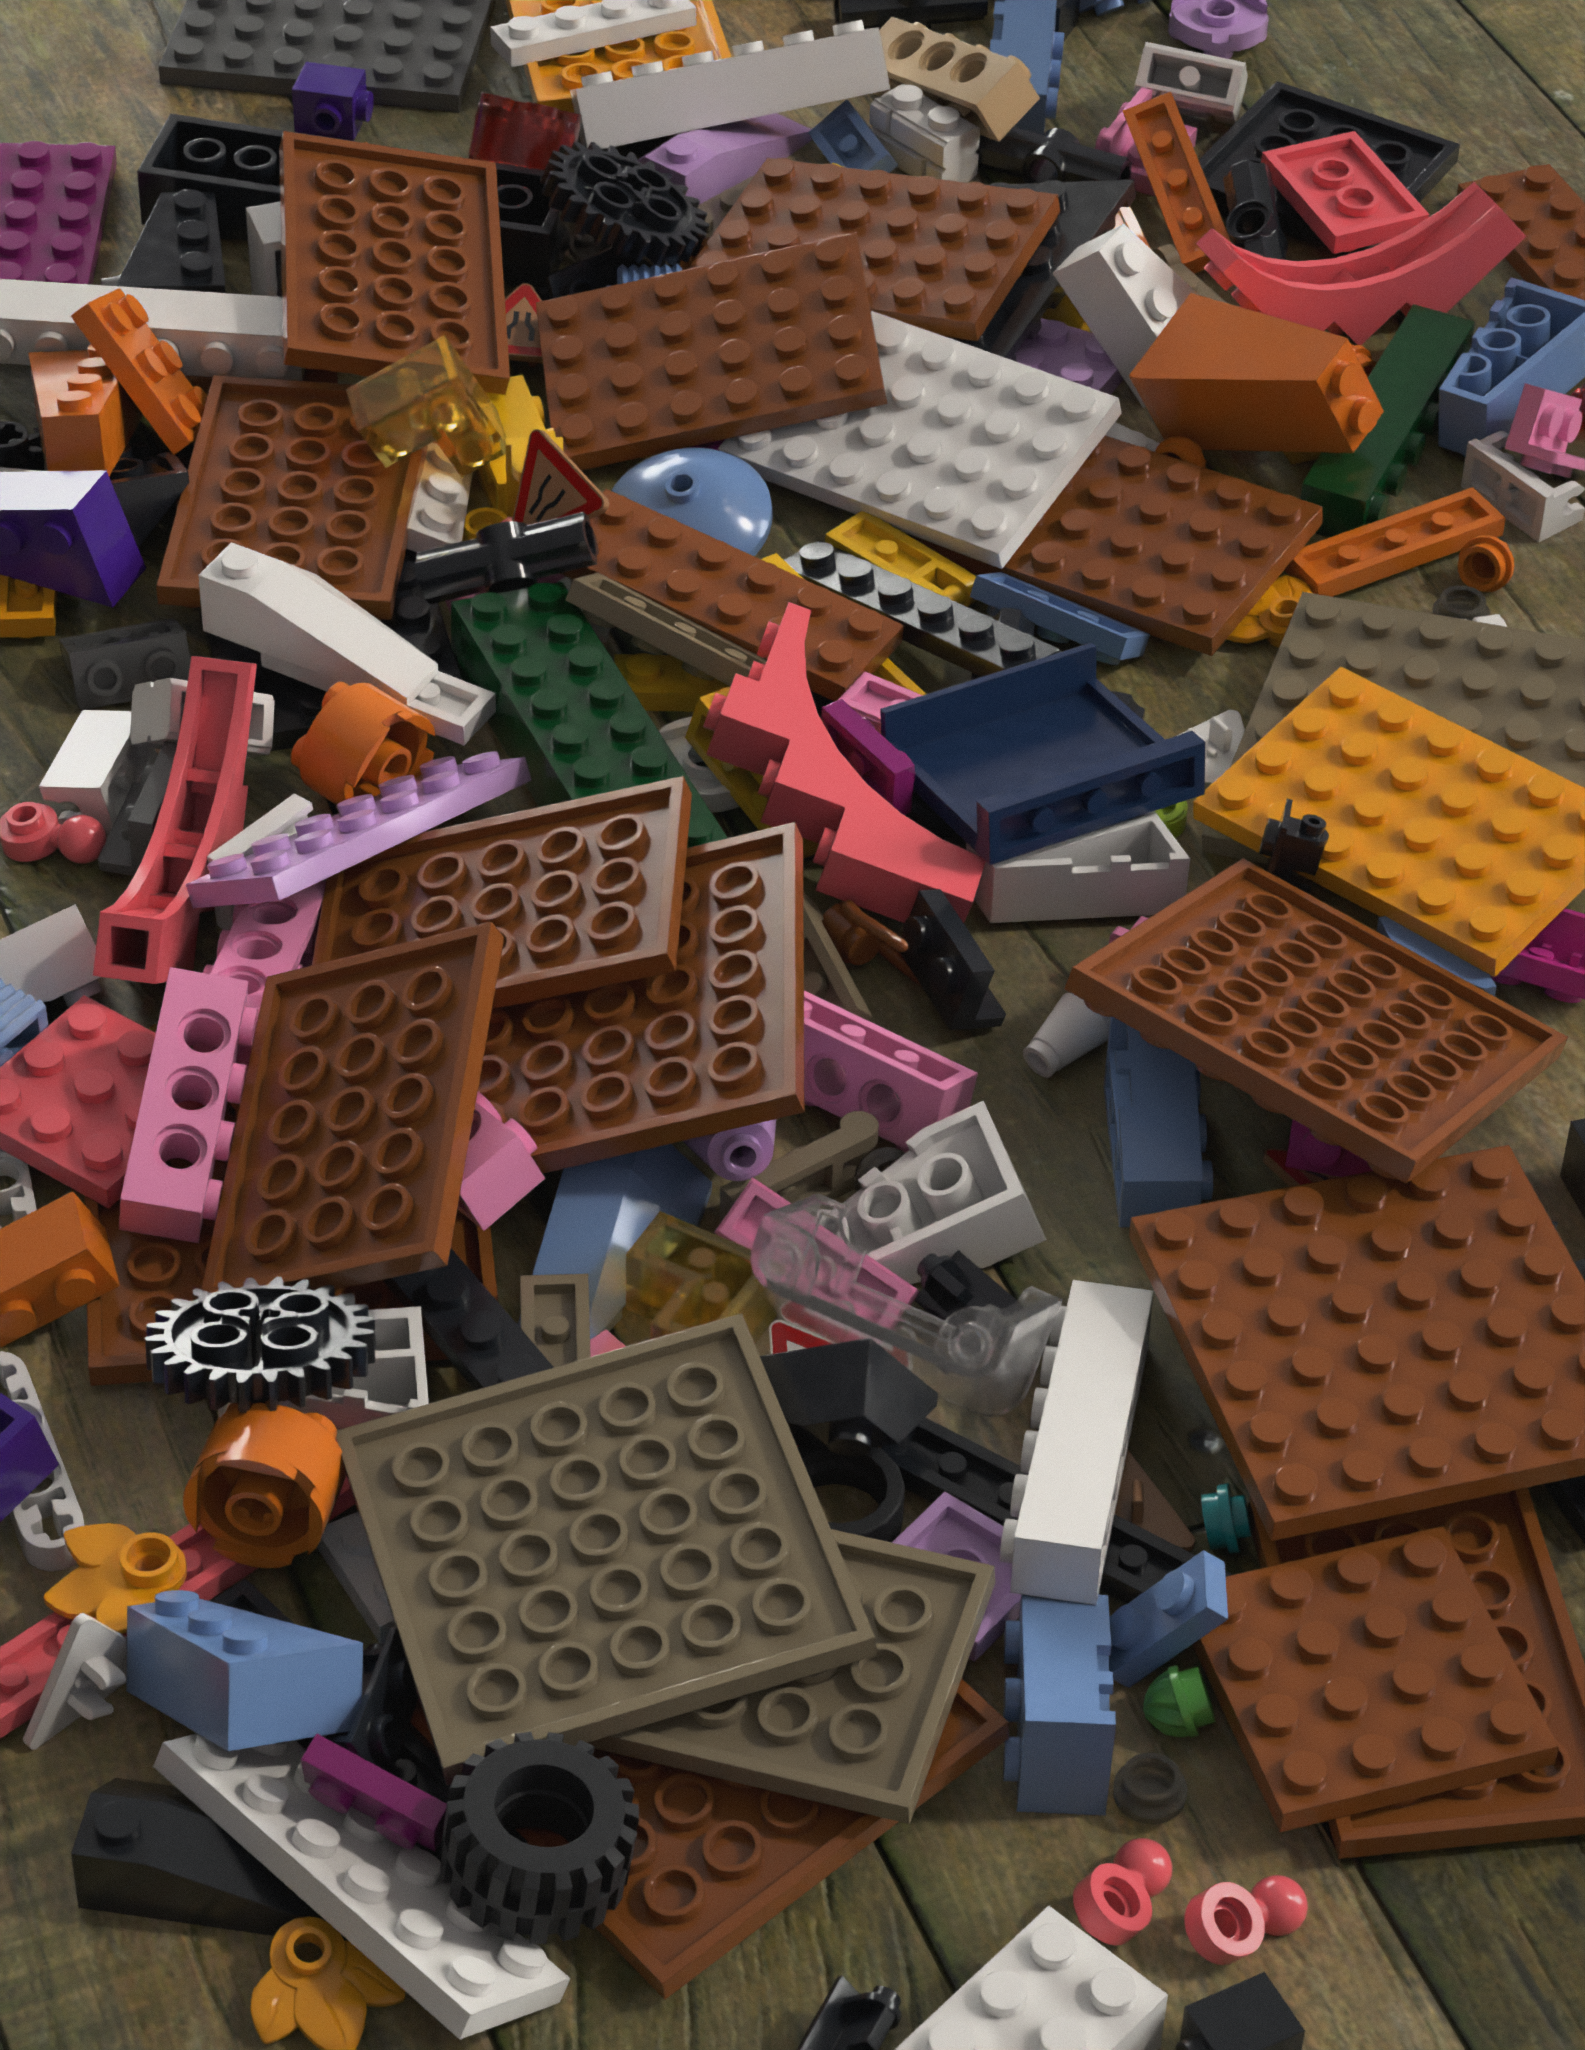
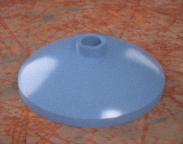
(705, 492)

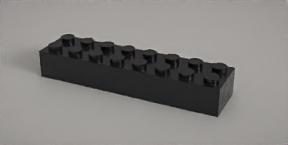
(244, 172)

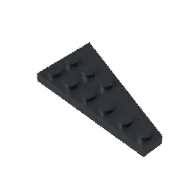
(1085, 213)

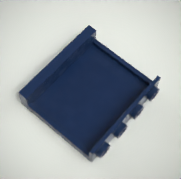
(1039, 756)

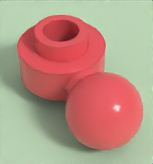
(33, 832)
(1116, 1897)
(1272, 1907)

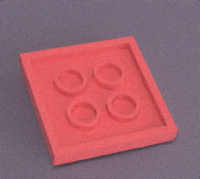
(77, 1098)

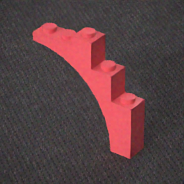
(1362, 290)
(201, 810)
(862, 840)

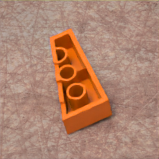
(81, 410)

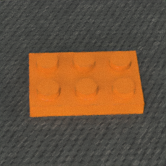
(144, 366)

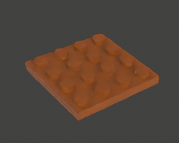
(1369, 1681)

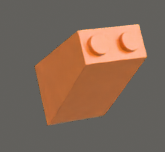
(1254, 382)

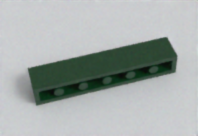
(1407, 384)

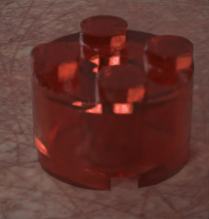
(520, 131)

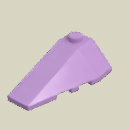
(726, 153)

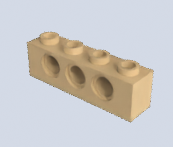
(972, 79)

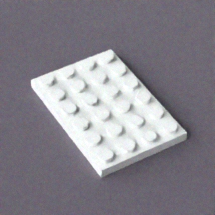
(956, 455)

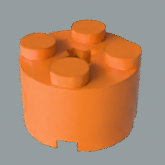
(361, 742)
(266, 1484)

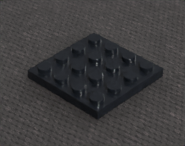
(1297, 116)

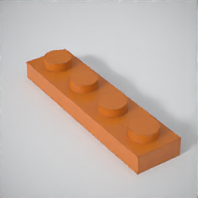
(1175, 176)
(1396, 543)

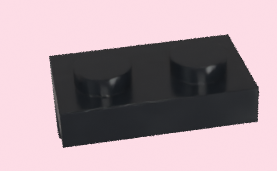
(950, 964)

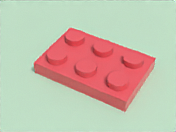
(1343, 191)

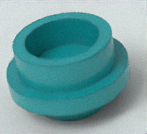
(1225, 1519)

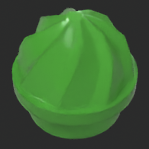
(1179, 1702)

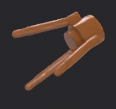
(862, 937)

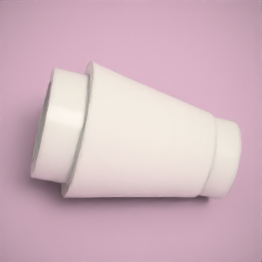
(1065, 1036)

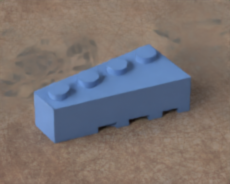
(1529, 339)

